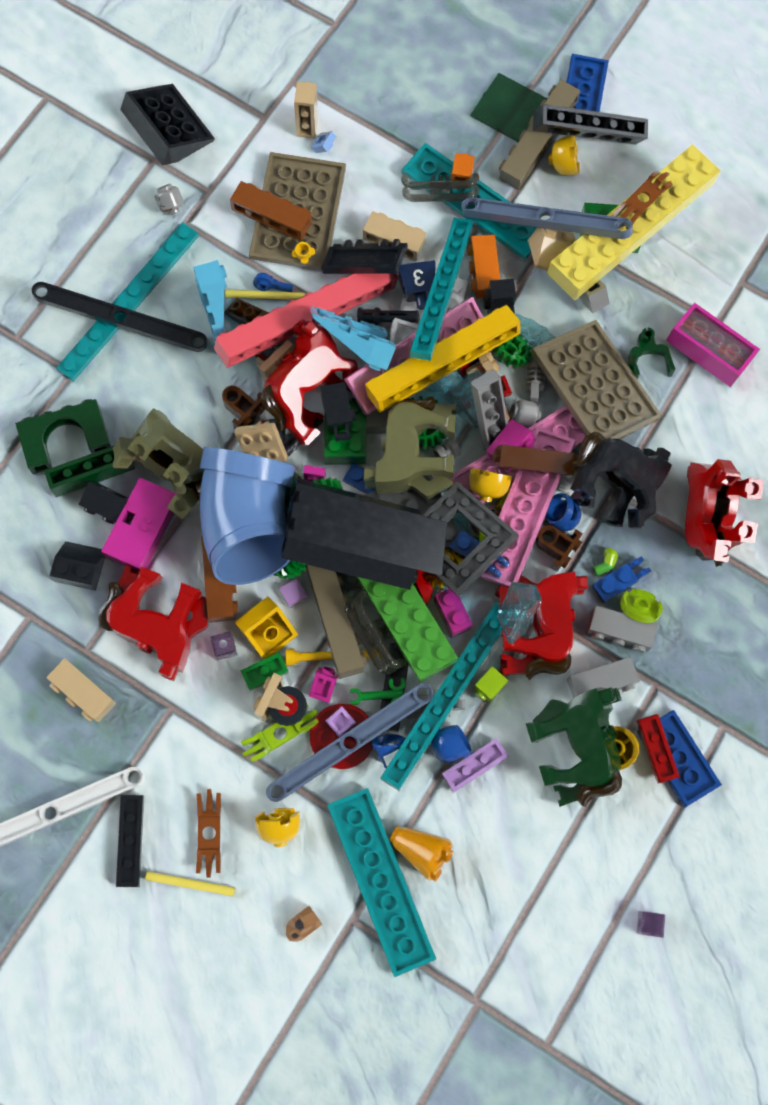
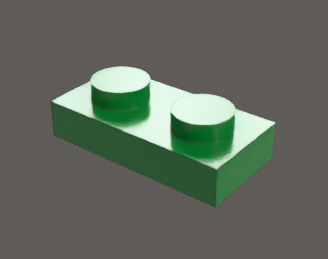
(258, 673)

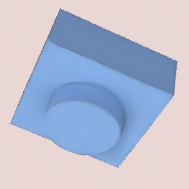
(323, 142)

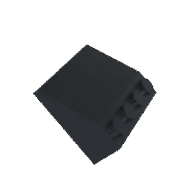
(165, 122)

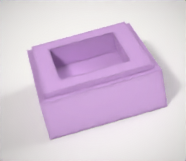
(293, 592)
(340, 721)

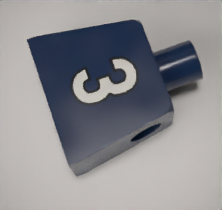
(417, 281)

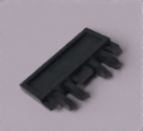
(364, 258)

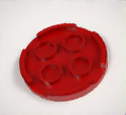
(322, 735)

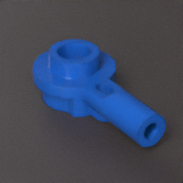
(265, 282)

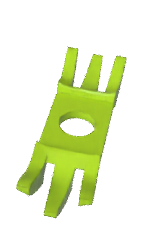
(270, 743)

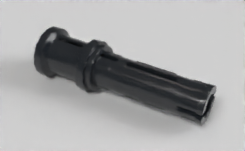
(378, 316)

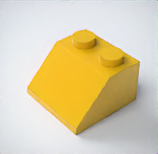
(266, 628)

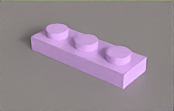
(475, 765)

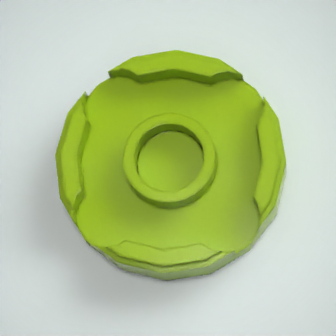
(641, 606)

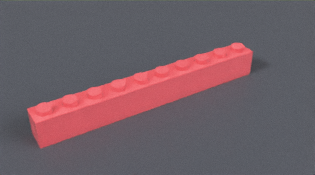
(278, 325)

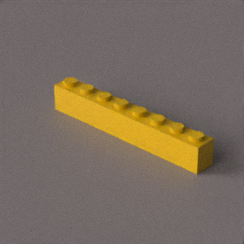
(448, 356)

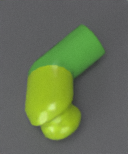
(608, 563)

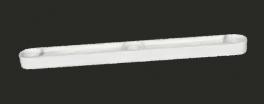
(68, 805)

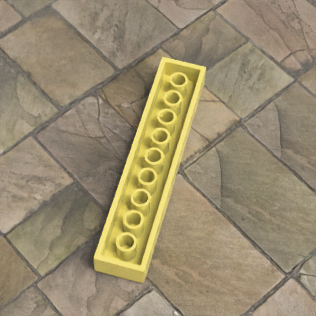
(595, 256)

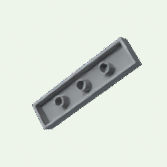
(489, 406)

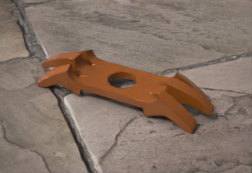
(634, 205)
(205, 846)

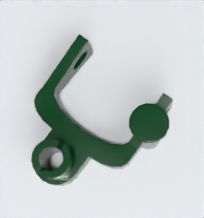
(647, 345)

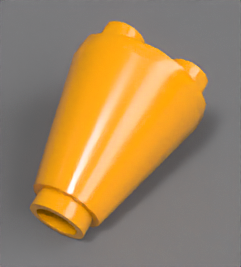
(423, 850)

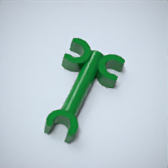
(393, 694)

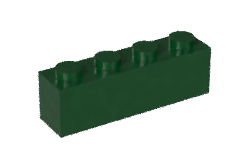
(78, 472)

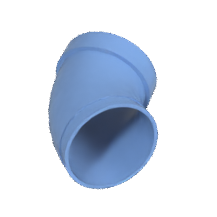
(243, 514)

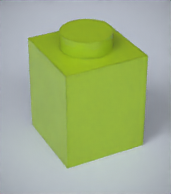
(490, 685)

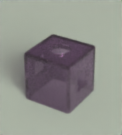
(227, 652)
(651, 924)

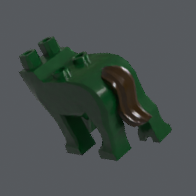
(591, 739)

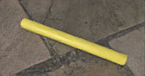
(263, 294)
(190, 883)

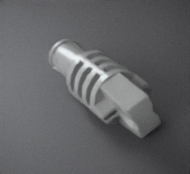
(535, 380)

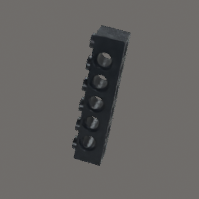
(590, 124)

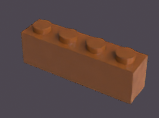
(271, 210)
(218, 594)

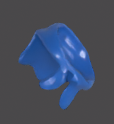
(379, 745)

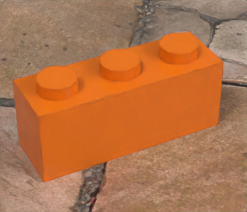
(483, 263)

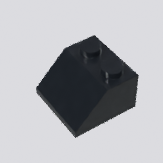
(77, 565)

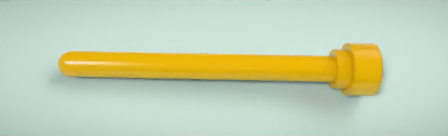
(293, 657)

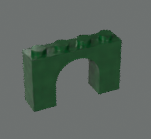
(36, 431)

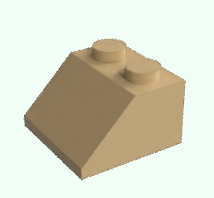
(548, 244)

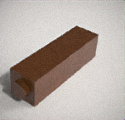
(534, 460)

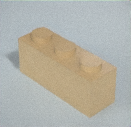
(306, 109)
(383, 227)
(80, 691)

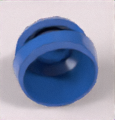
(563, 513)
(450, 744)

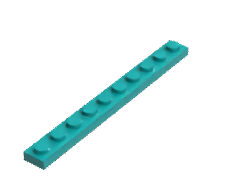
(441, 290)
(129, 298)
(443, 701)

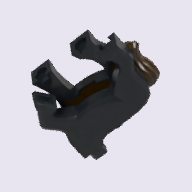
(625, 469)

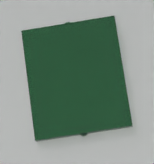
(507, 107)

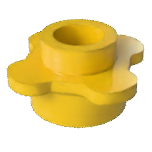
(303, 247)

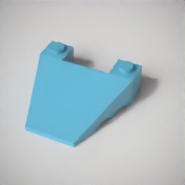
(211, 285)
(362, 338)

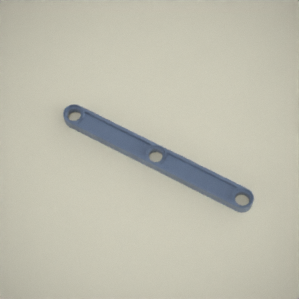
(559, 219)
(337, 751)

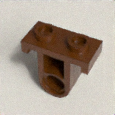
(243, 408)
(560, 545)

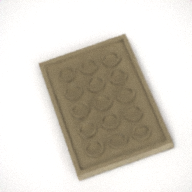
(306, 184)
(596, 382)

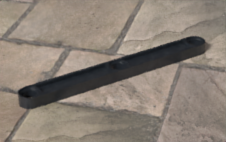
(105, 313)

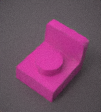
(312, 473)
(323, 684)

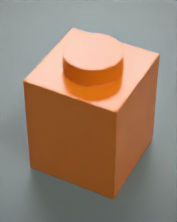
(462, 167)

